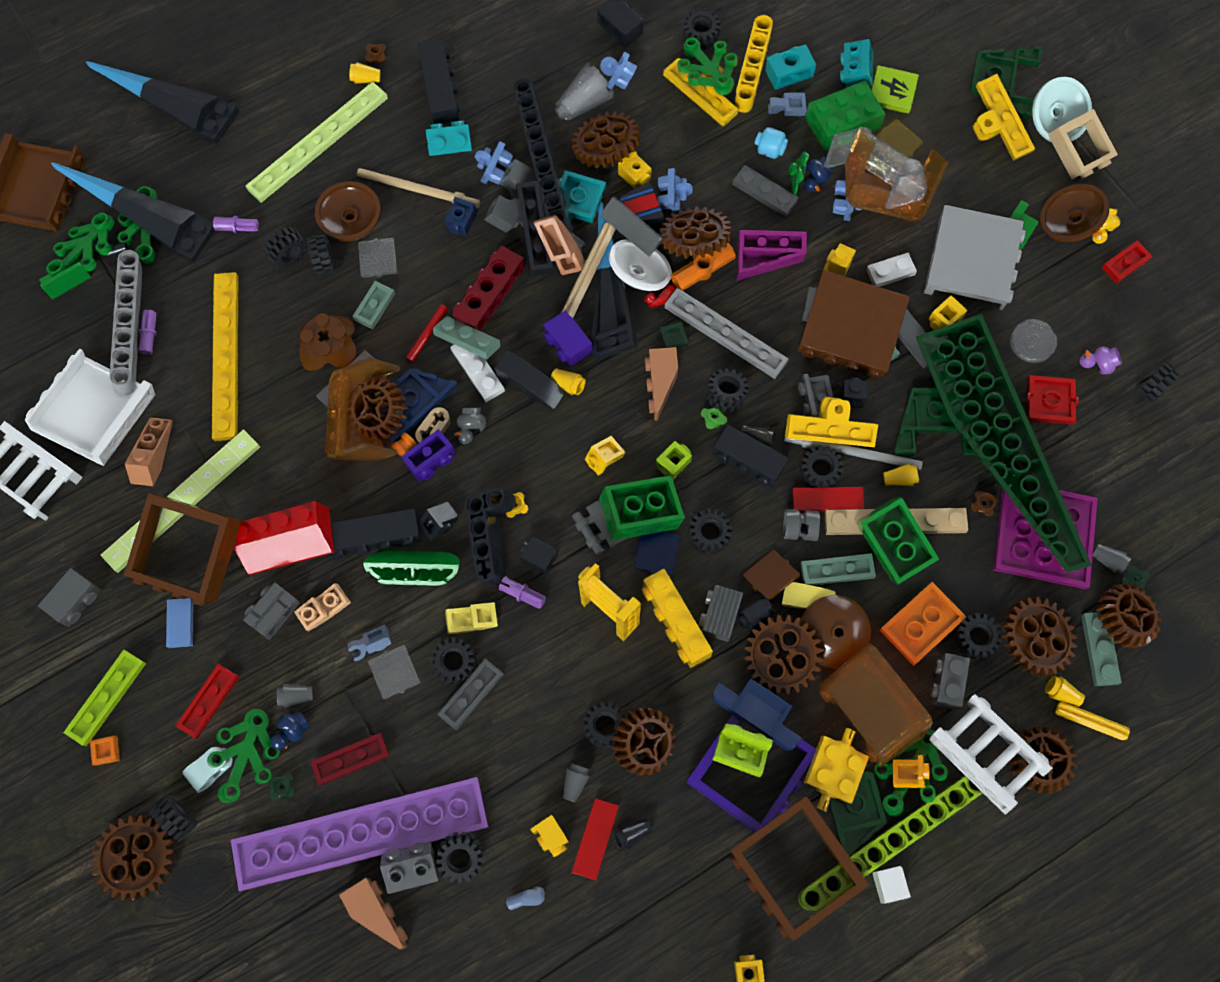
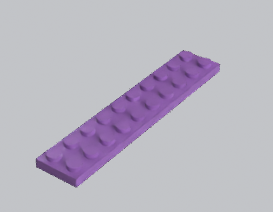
(358, 834)

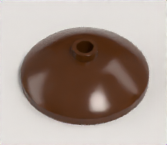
(347, 201)
(1072, 204)
(832, 613)

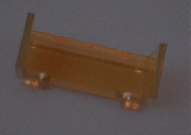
(872, 192)
(341, 438)

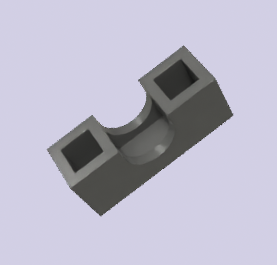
(504, 212)

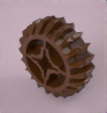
(385, 409)
(1129, 615)
(656, 743)
(1063, 756)

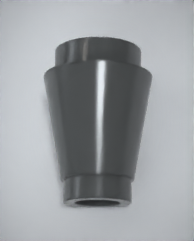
(1112, 558)
(291, 694)
(575, 781)

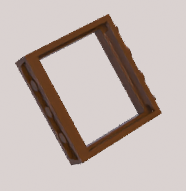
(219, 556)
(834, 847)

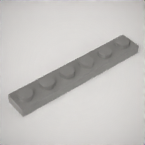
(726, 333)

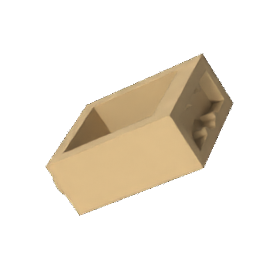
(1068, 153)

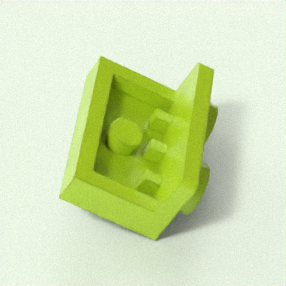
(742, 749)

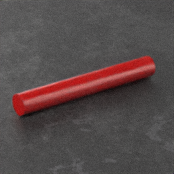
(427, 332)

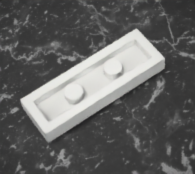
(479, 373)

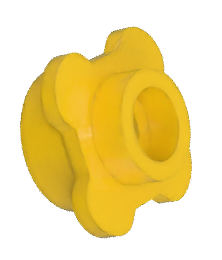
(520, 508)

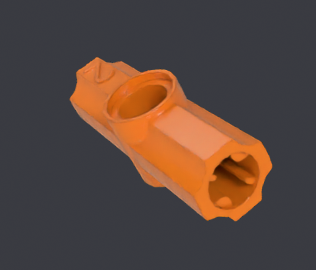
(693, 273)

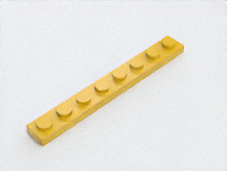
(225, 357)

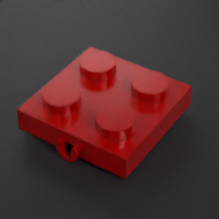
(1051, 399)

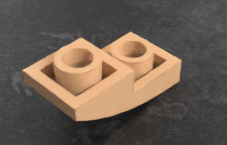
(322, 608)

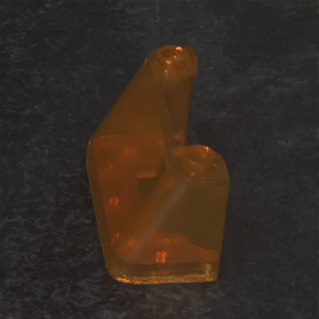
(877, 704)

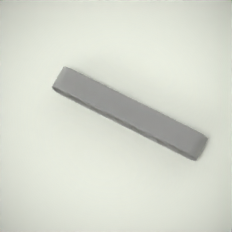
(126, 331)

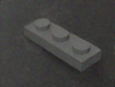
(765, 191)

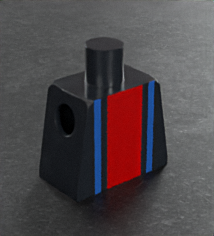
(644, 205)

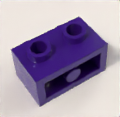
(568, 338)
(429, 456)

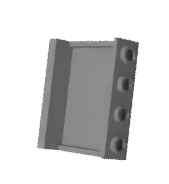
(975, 255)

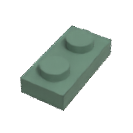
(374, 305)

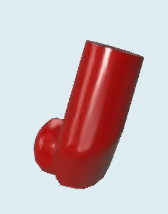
(654, 301)

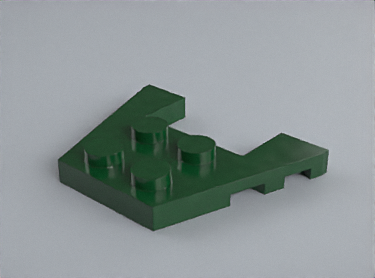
(1005, 66)
(925, 415)

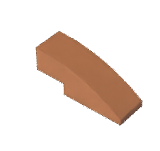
(560, 245)

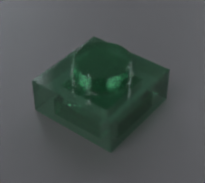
(674, 335)

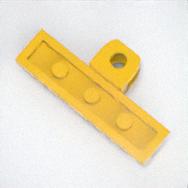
(705, 96)
(1001, 119)
(832, 425)

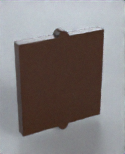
(771, 575)

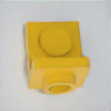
(604, 454)

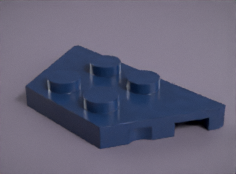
(422, 396)

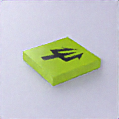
(894, 88)

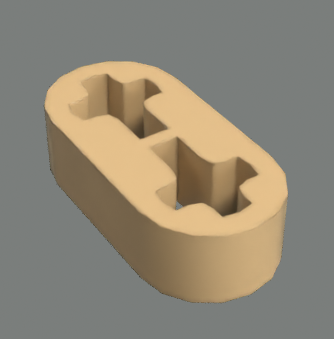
(429, 422)

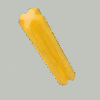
(1092, 721)

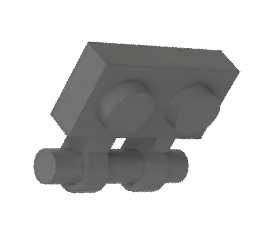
(595, 517)

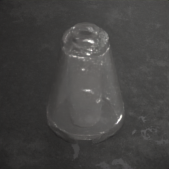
(583, 94)

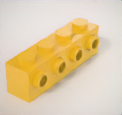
(677, 618)

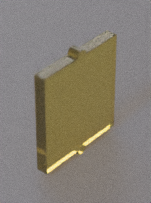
(900, 138)

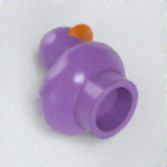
(1106, 359)

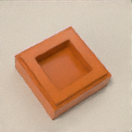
(104, 750)

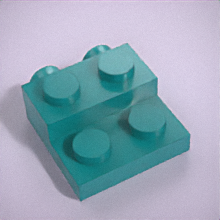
(582, 195)

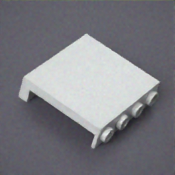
(86, 411)

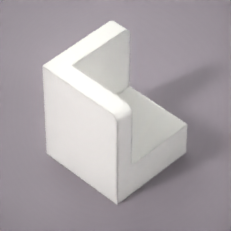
(891, 885)

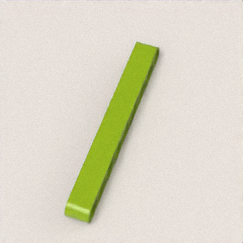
(885, 850)

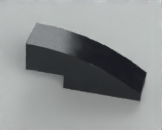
(529, 380)

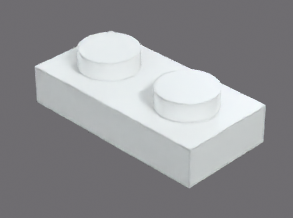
(891, 270)

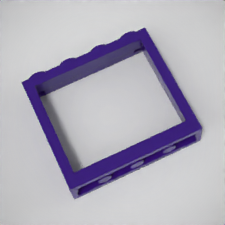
(779, 805)

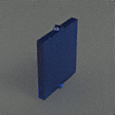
(657, 552)

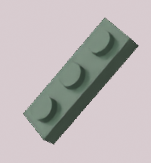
(466, 337)
(838, 569)
(1100, 652)

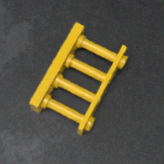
(623, 613)

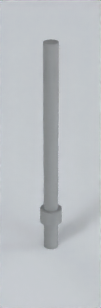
(859, 452)

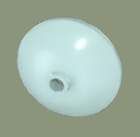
(1068, 100)

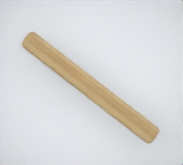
(589, 269)

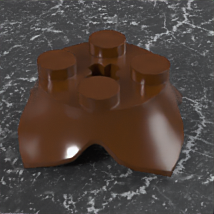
(337, 351)

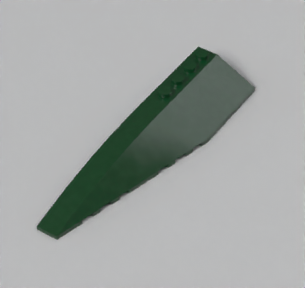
(994, 424)

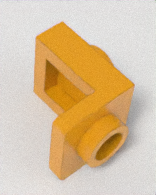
(910, 773)

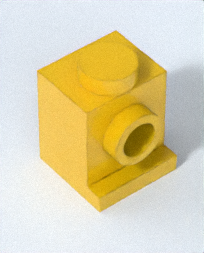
(634, 170)
(840, 260)
(947, 313)
(551, 836)
(749, 962)

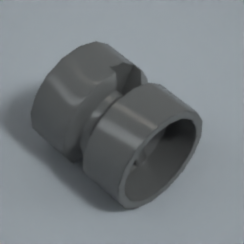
(792, 525)

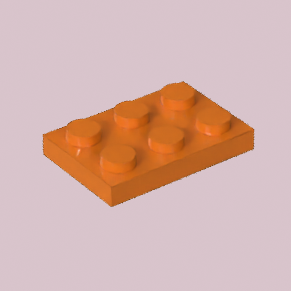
(922, 623)

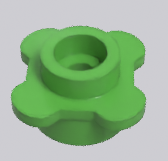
(712, 423)

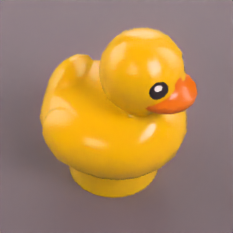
(1111, 223)

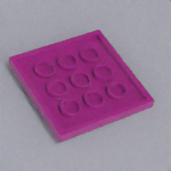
(1023, 552)

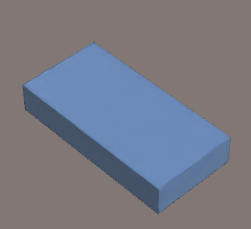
(179, 623)

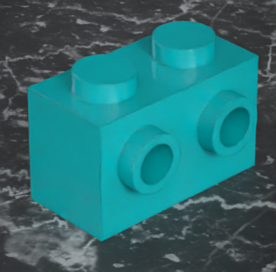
(857, 63)

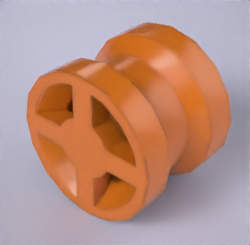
(404, 444)

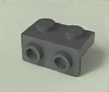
(814, 390)

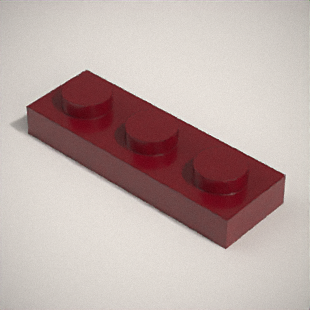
(350, 759)

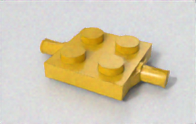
(836, 769)

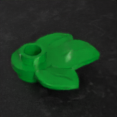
(797, 171)

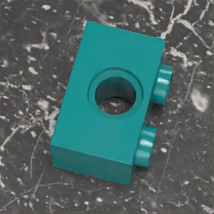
(790, 66)

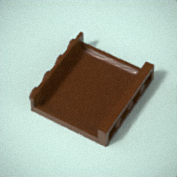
(31, 187)
(853, 324)

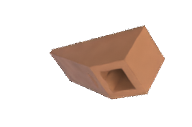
(663, 374)
(149, 452)
(369, 910)

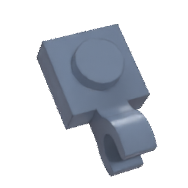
(792, 104)
(372, 641)

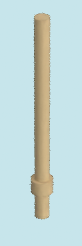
(414, 186)

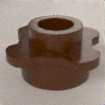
(375, 58)
(986, 497)

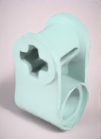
(201, 774)

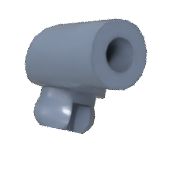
(529, 897)

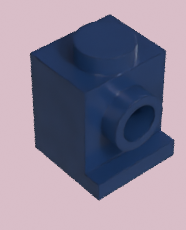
(460, 216)

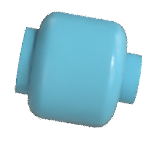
(771, 143)

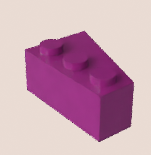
(768, 251)

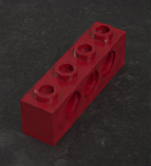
(500, 260)

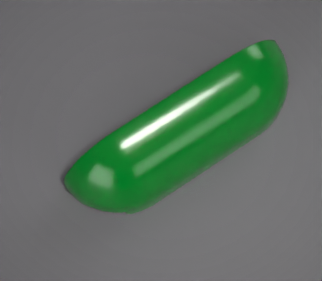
(412, 567)

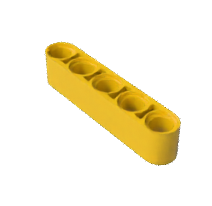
(753, 63)

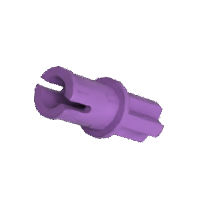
(235, 224)
(147, 332)
(522, 593)

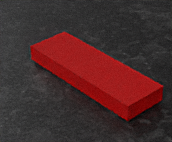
(828, 498)
(207, 701)
(595, 839)

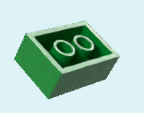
(844, 112)
(641, 507)
(897, 540)

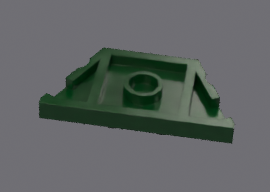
(862, 818)

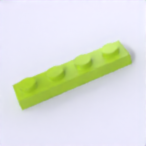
(104, 698)

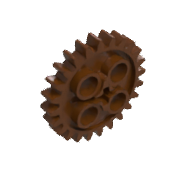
(606, 139)
(695, 232)
(1039, 636)
(764, 662)
(110, 860)

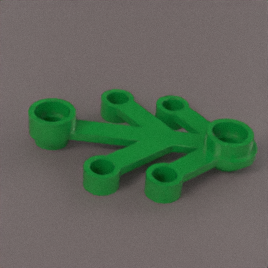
(720, 82)
(99, 226)
(145, 247)
(922, 749)
(245, 751)

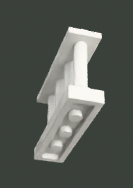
(45, 462)
(984, 777)

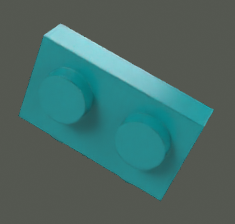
(448, 139)

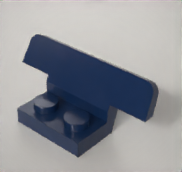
(759, 710)

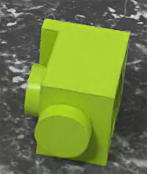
(674, 451)

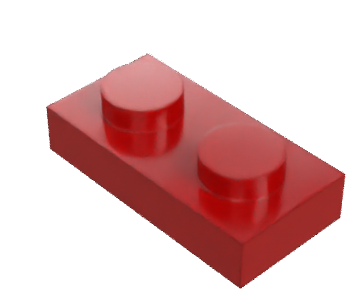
(1127, 261)

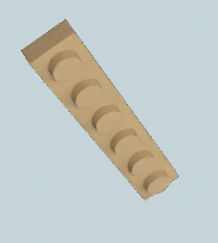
(929, 520)

